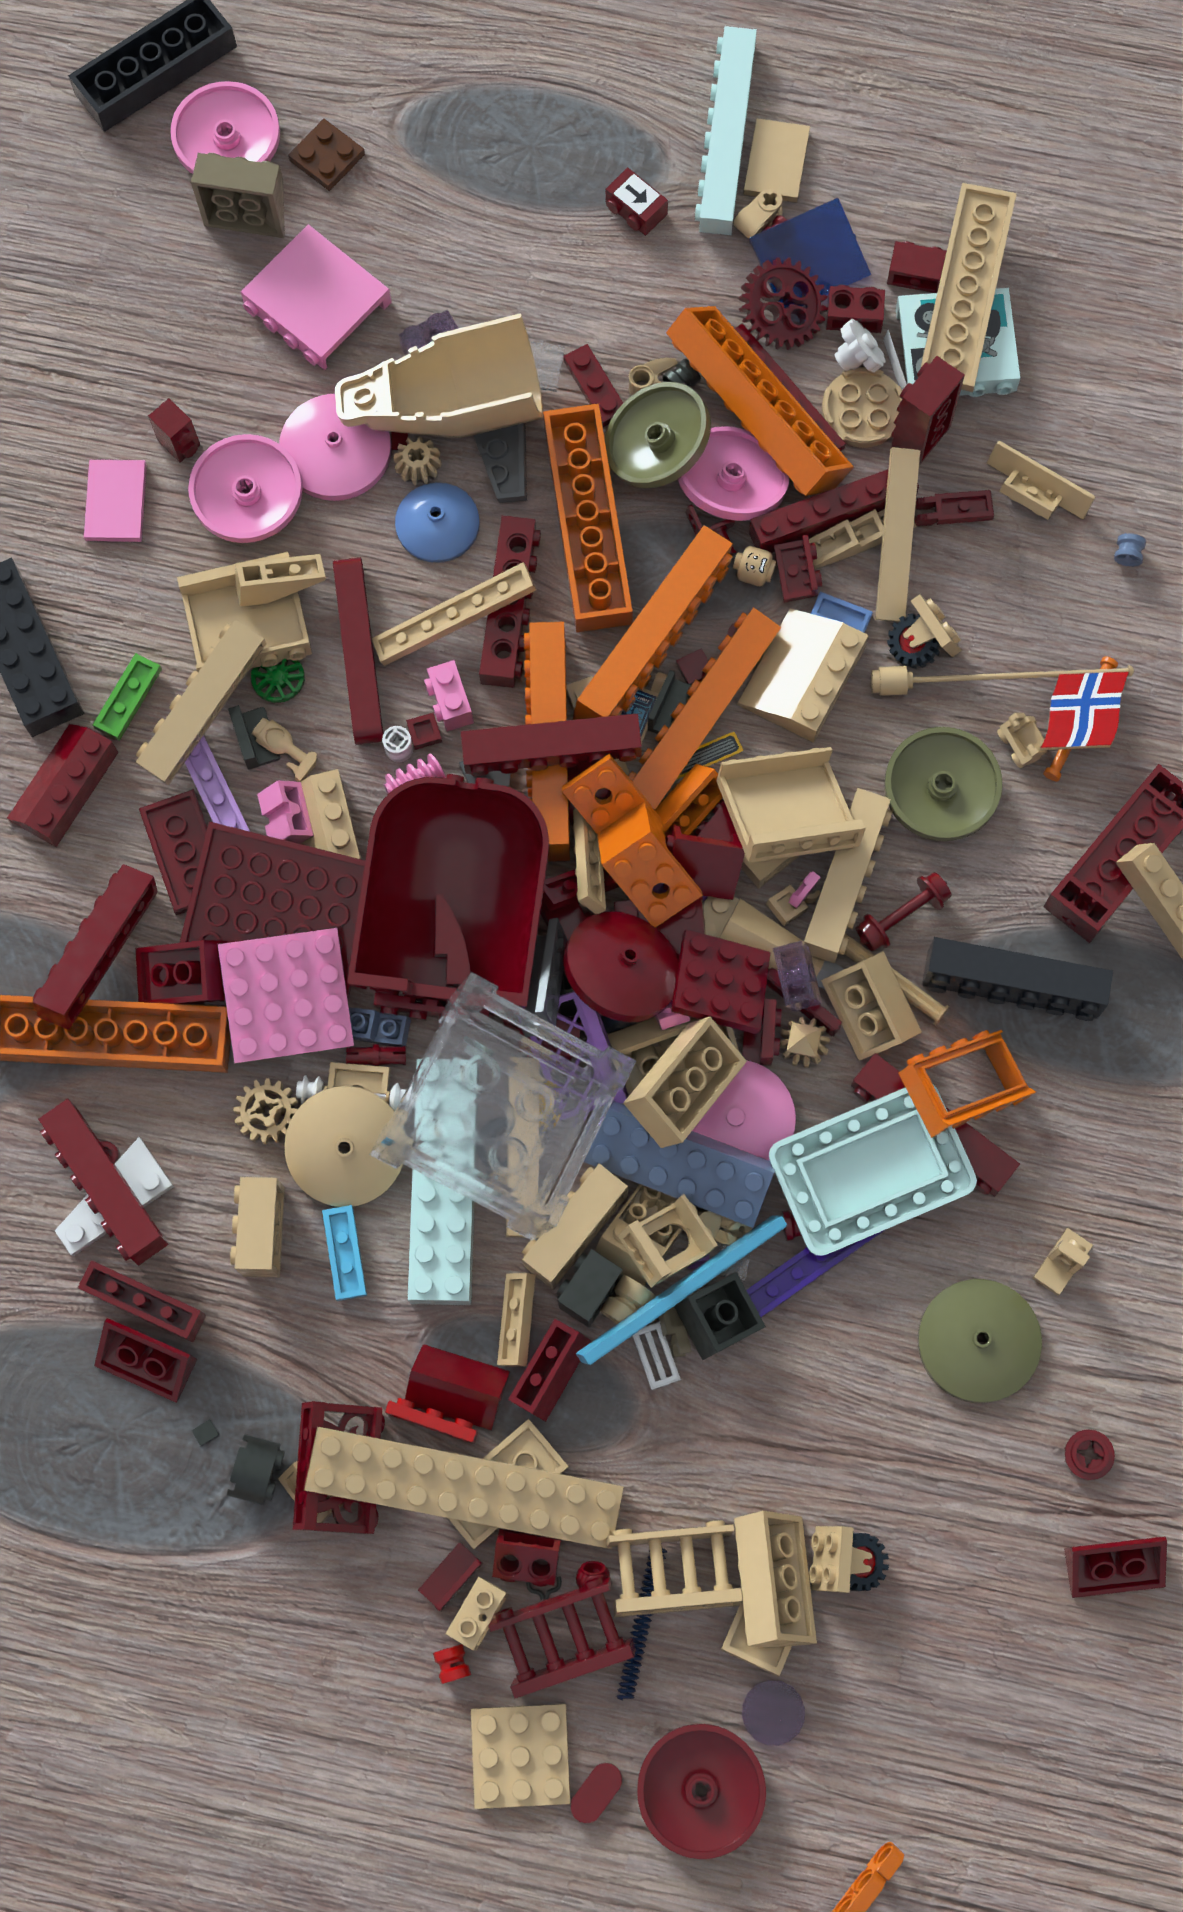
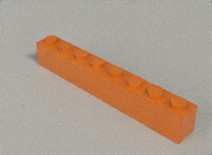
(704, 706)

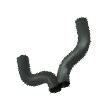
(540, 1593)

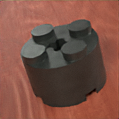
(255, 1470)

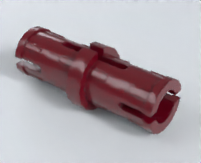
(376, 1055)

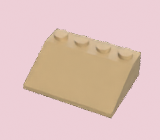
(803, 672)

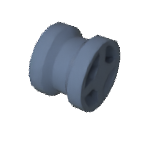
(1130, 549)

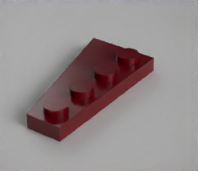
(391, 1004)

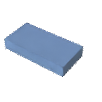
(842, 611)

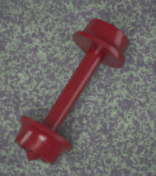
(932, 889)

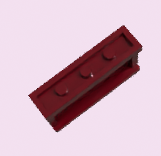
(309, 1503)

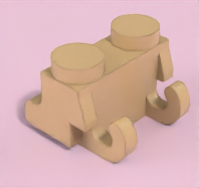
(1023, 737)

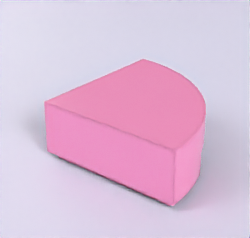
(805, 889)

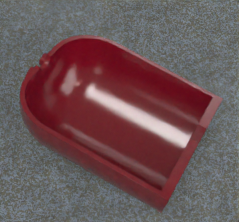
(488, 860)

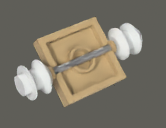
(362, 1076)

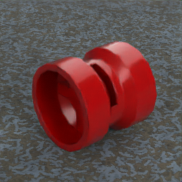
(450, 1656)

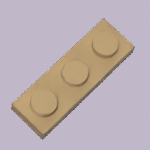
(516, 1320)

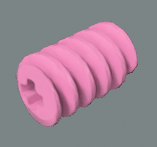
(431, 769)

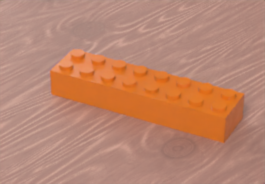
(759, 400)
(587, 518)
(656, 627)
(548, 703)
(119, 1035)

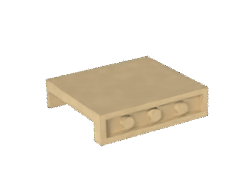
(213, 602)
(787, 805)

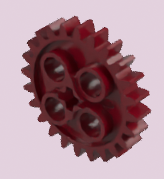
(782, 328)

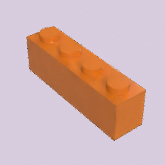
(690, 800)

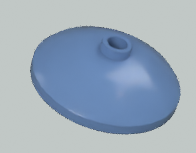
(442, 536)

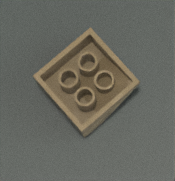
(239, 194)

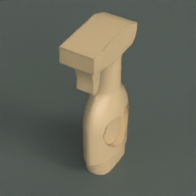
(279, 741)

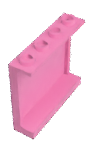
(314, 295)

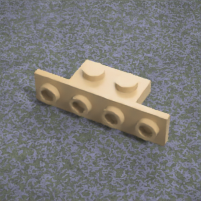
(1037, 485)

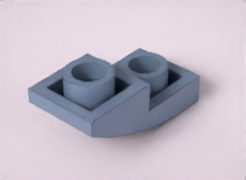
(379, 1028)

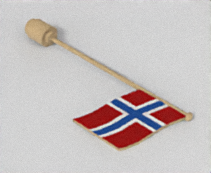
(1081, 707)

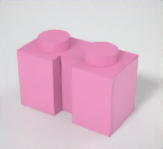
(286, 810)

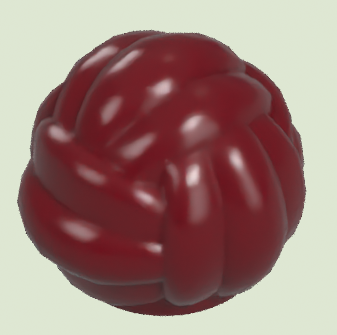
(590, 1570)

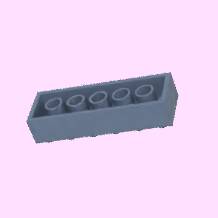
(700, 1167)

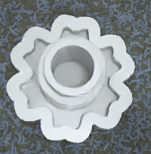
(859, 348)

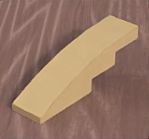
(849, 538)

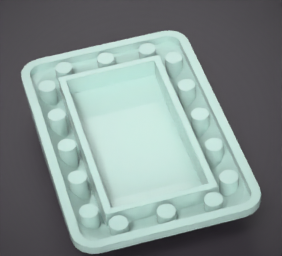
(868, 1172)

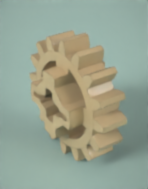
(255, 1116)

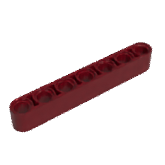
(358, 651)

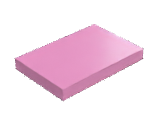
(115, 500)

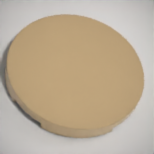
(862, 407)

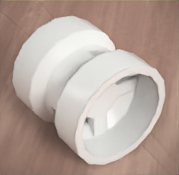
(398, 750)

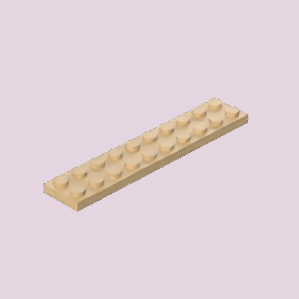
(463, 1487)

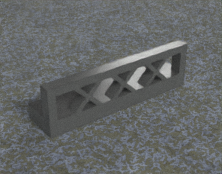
(547, 974)

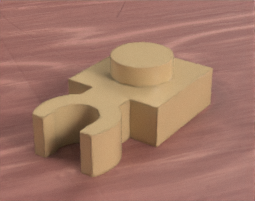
(783, 910)

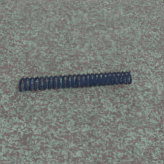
(639, 1633)

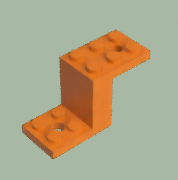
(631, 841)

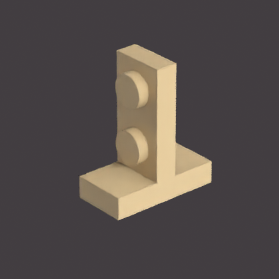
(1063, 1261)

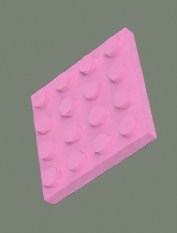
(285, 995)

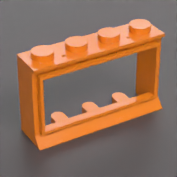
(928, 1101)

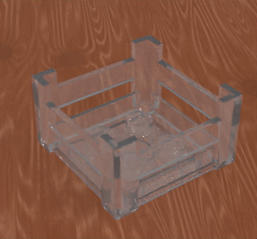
(501, 1110)

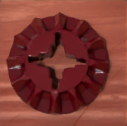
(1101, 1447)

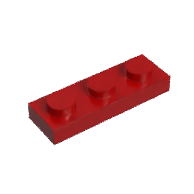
(432, 1420)

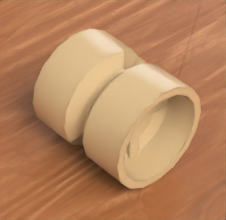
(628, 1299)

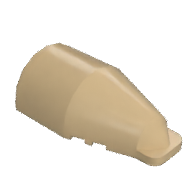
(451, 387)

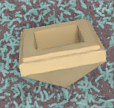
(804, 1040)

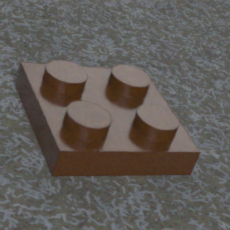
(326, 154)

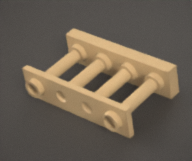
(692, 1597)

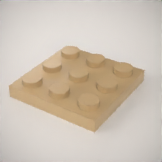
(520, 1756)

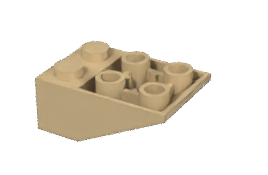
(640, 1205)

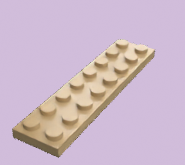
(969, 279)

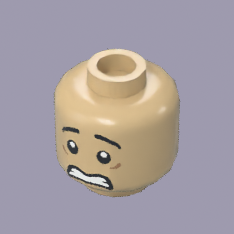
(754, 566)

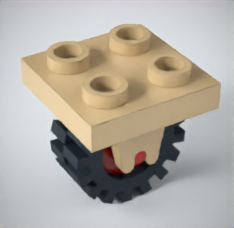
(918, 637)
(846, 1560)

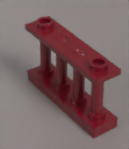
(556, 1668)

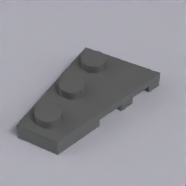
(505, 461)

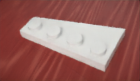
(145, 1179)

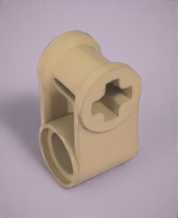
(759, 212)

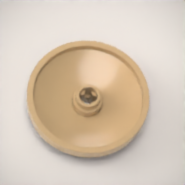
(314, 1141)

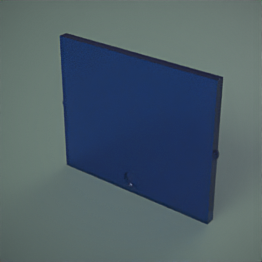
(819, 240)

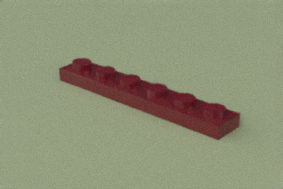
(790, 386)

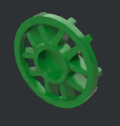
(278, 678)

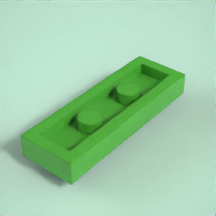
(127, 697)

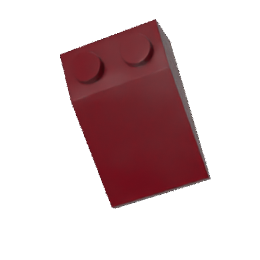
(180, 973)

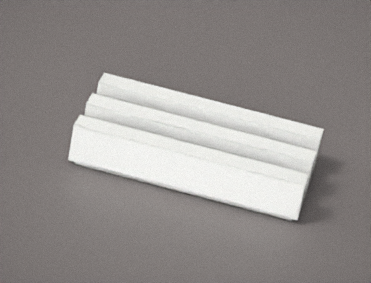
(664, 1380)

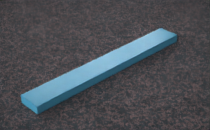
(681, 1289)

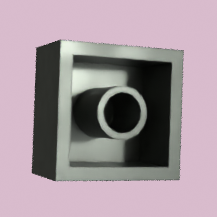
(589, 1287)
(719, 1316)

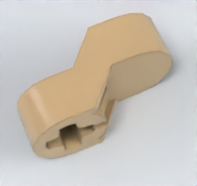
(731, 1229)

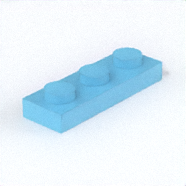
(344, 1253)

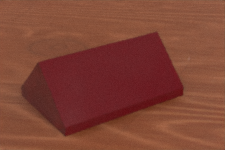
(143, 1360)
(456, 1386)
(1117, 1567)

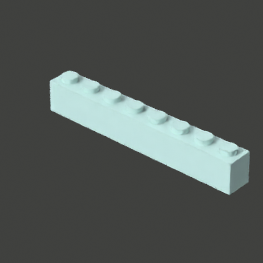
(727, 130)

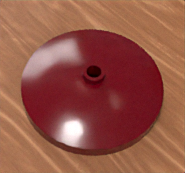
(621, 966)
(707, 1823)

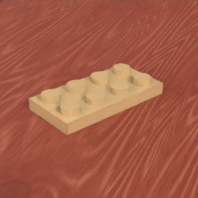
(522, 1448)

